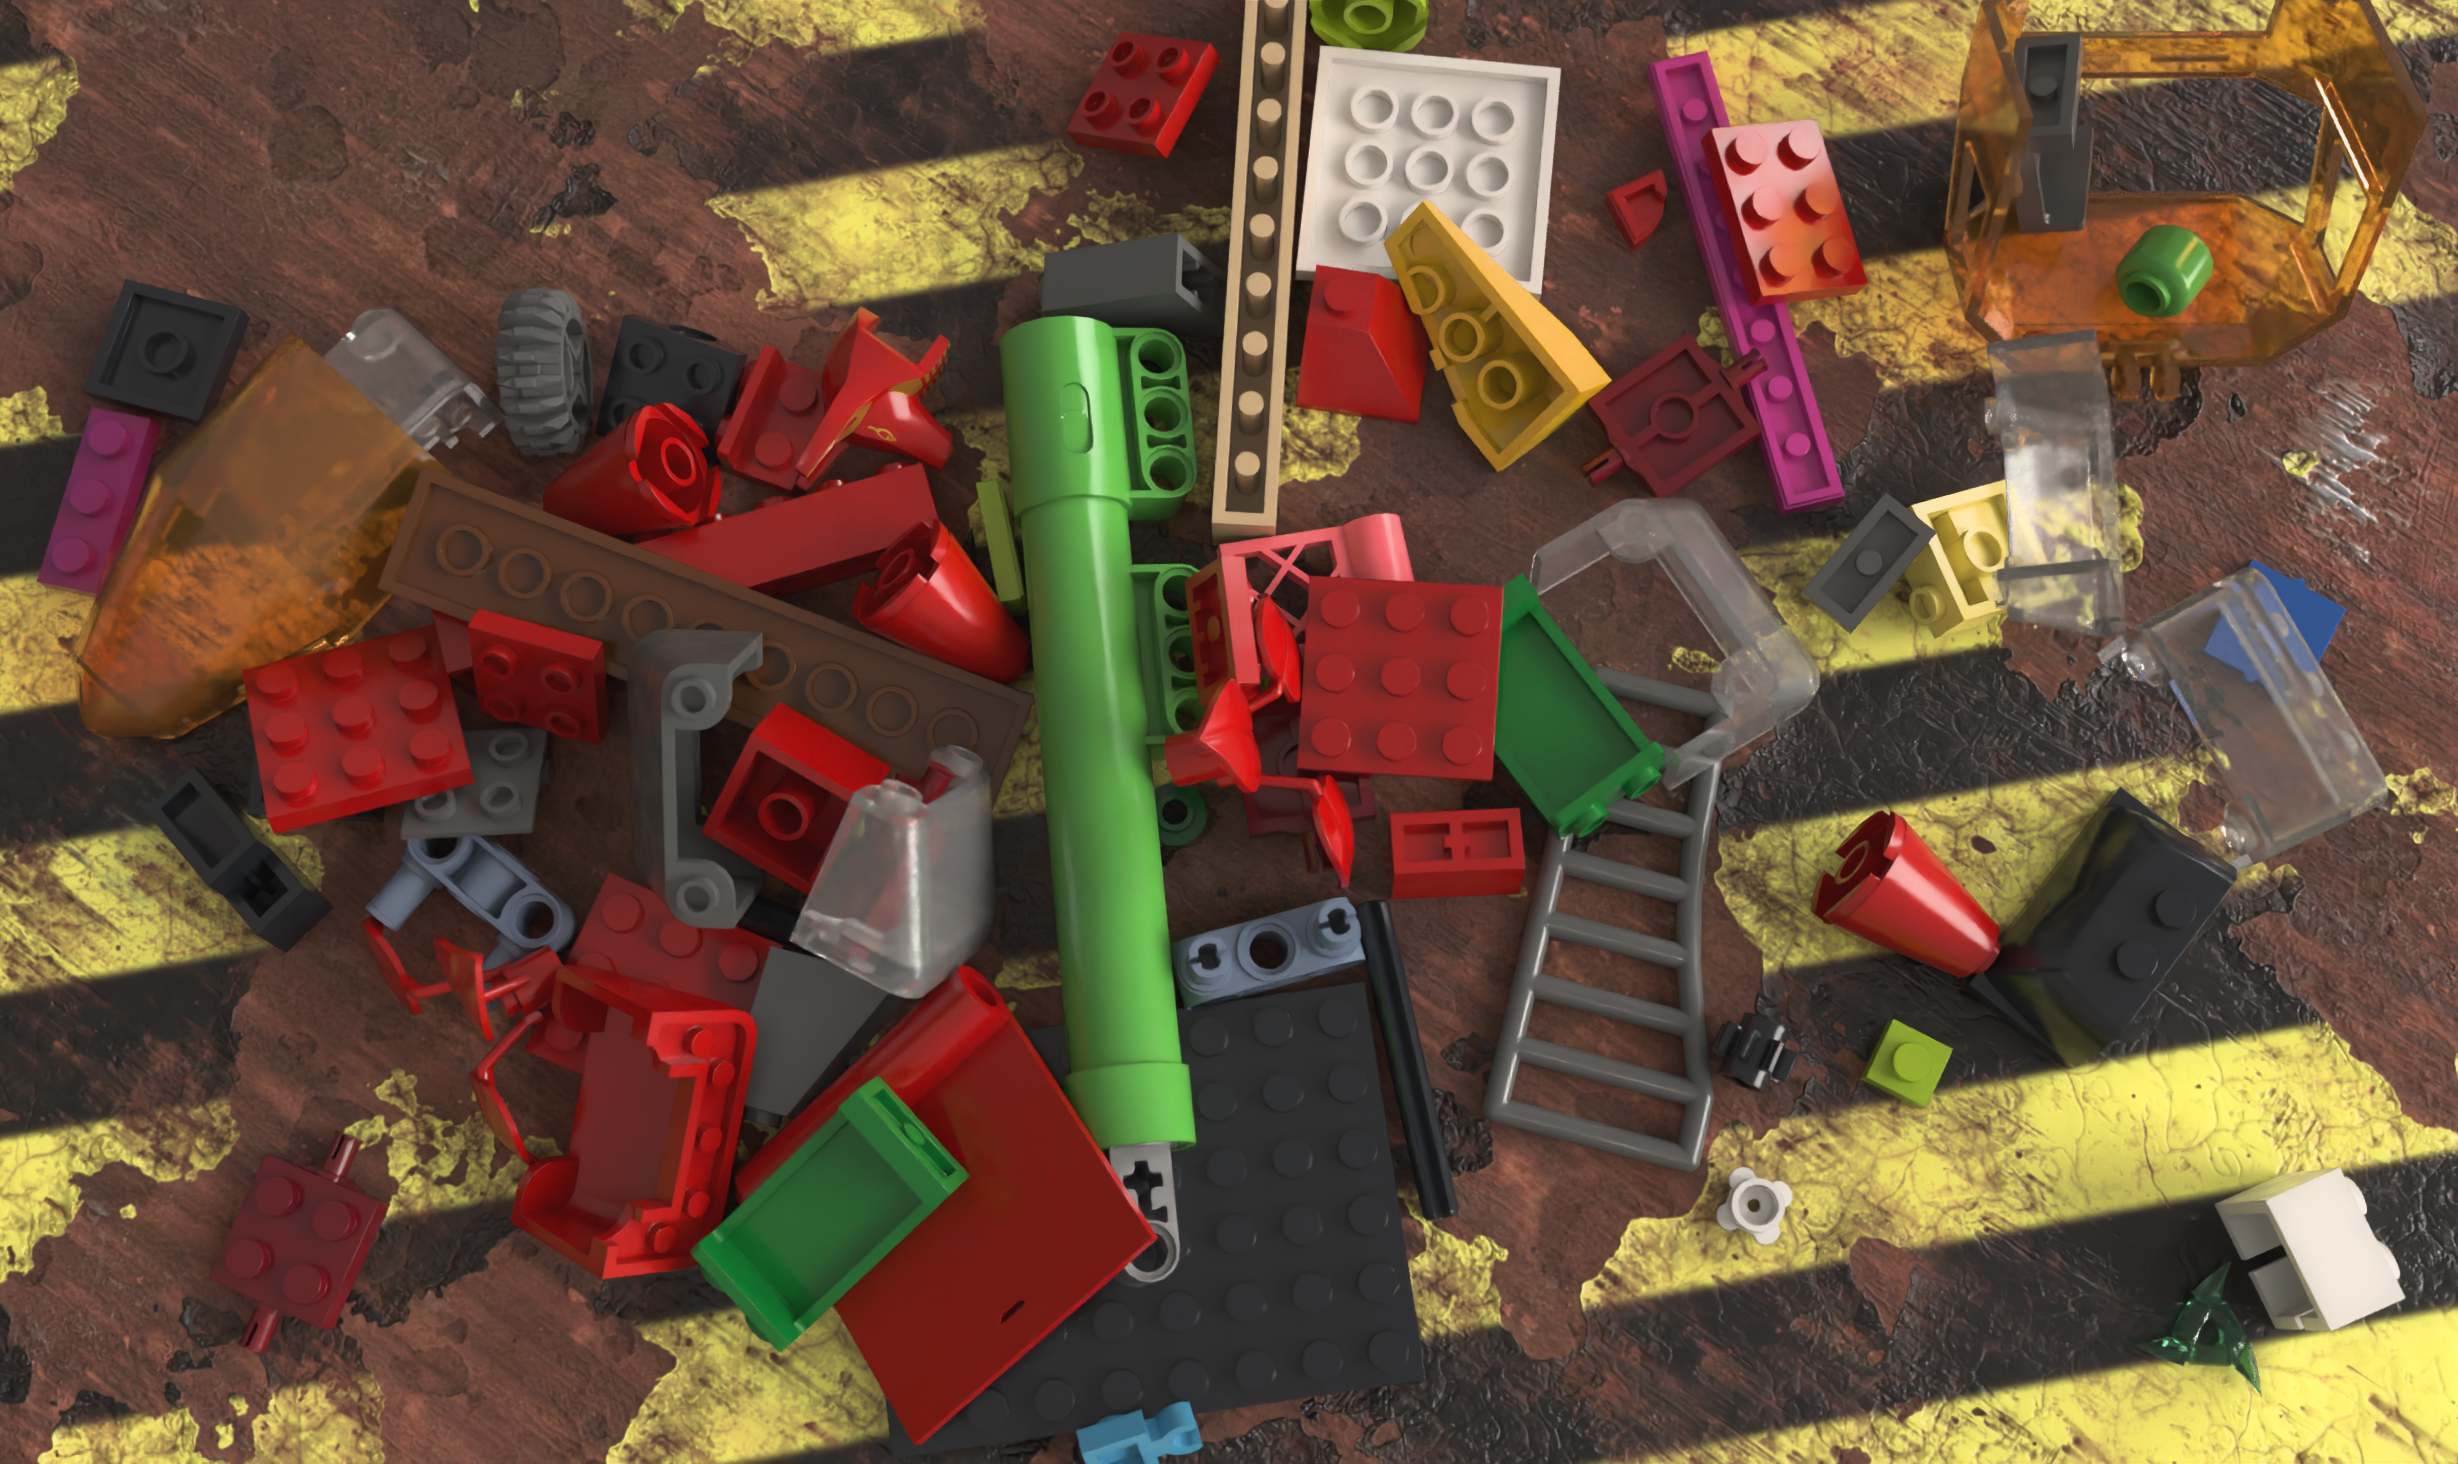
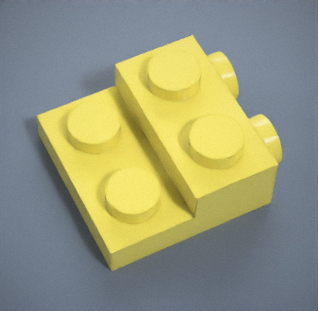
(1955, 569)

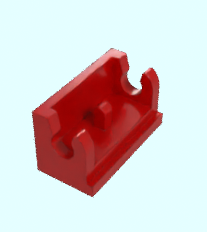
(1456, 853)

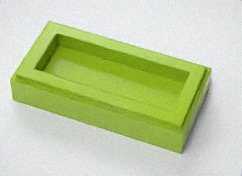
(1002, 547)

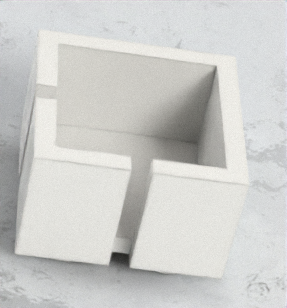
(2332, 1258)

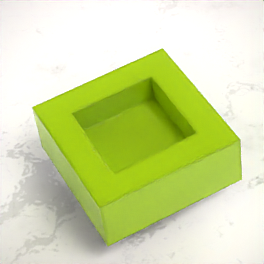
(1906, 1064)

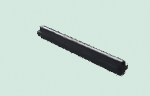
(1406, 1061)

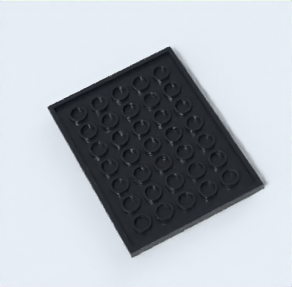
(1284, 1233)

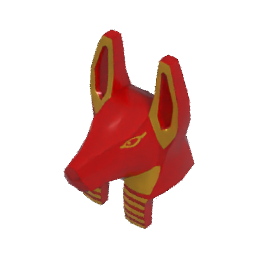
(875, 402)

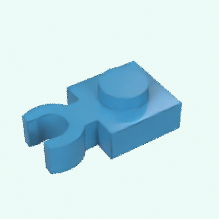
(1140, 1441)

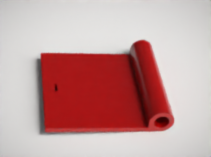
(1029, 1225)

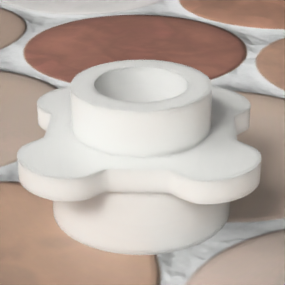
(1772, 1200)

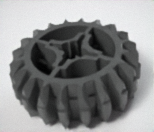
(545, 372)

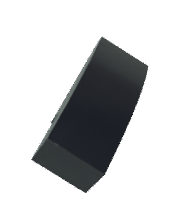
(238, 860)

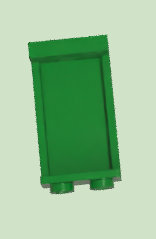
(1560, 724)
(829, 1214)

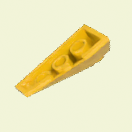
(1500, 349)

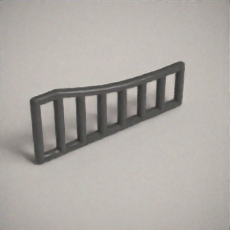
(1683, 955)

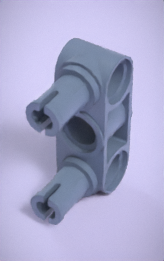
(489, 885)
(1313, 939)

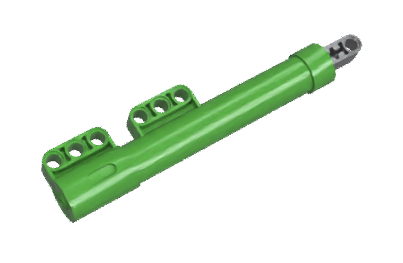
(1104, 715)

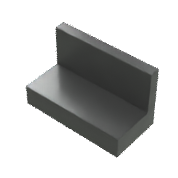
(1867, 563)

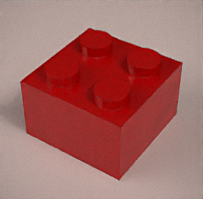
(790, 795)

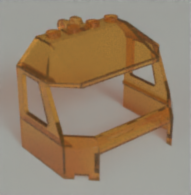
(2268, 271)

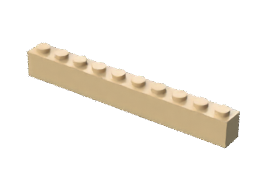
(1259, 272)

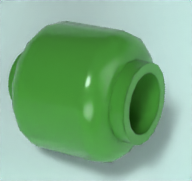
(2163, 271)

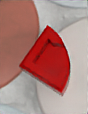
(1638, 208)

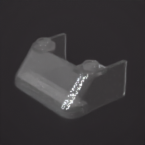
(2059, 484)
(1765, 666)
(2258, 712)

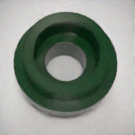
(1195, 822)

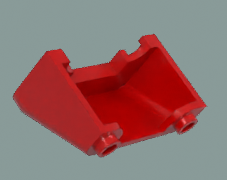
(648, 1125)

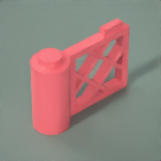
(1359, 549)

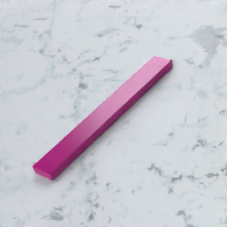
(1782, 397)

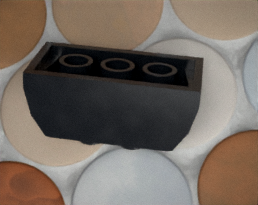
(2102, 930)

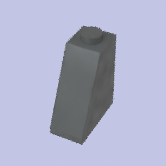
(1138, 285)
(807, 1031)

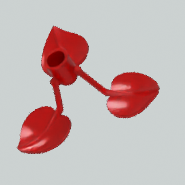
(1226, 746)
(516, 986)

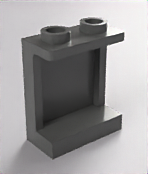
(2057, 150)

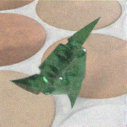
(2185, 1342)

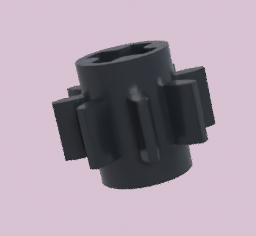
(1754, 1052)

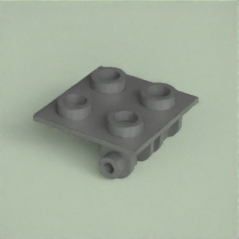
(507, 775)

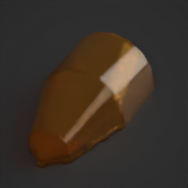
(247, 548)

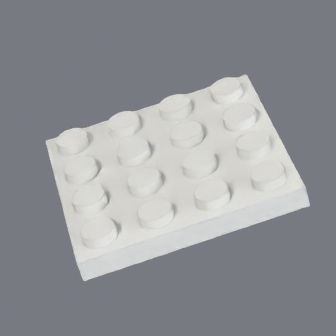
(1431, 130)

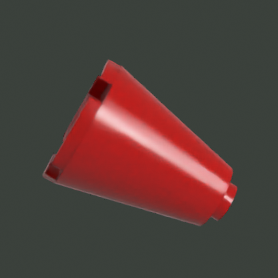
(640, 477)
(941, 606)
(1905, 899)

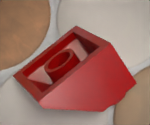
(1362, 348)

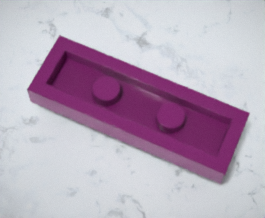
(98, 500)

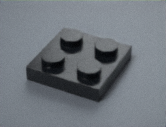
(166, 353)

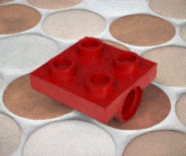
(1143, 94)
(539, 676)

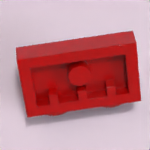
(771, 422)
(1223, 628)

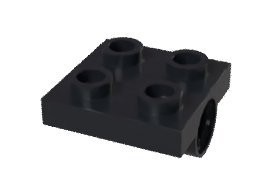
(675, 367)

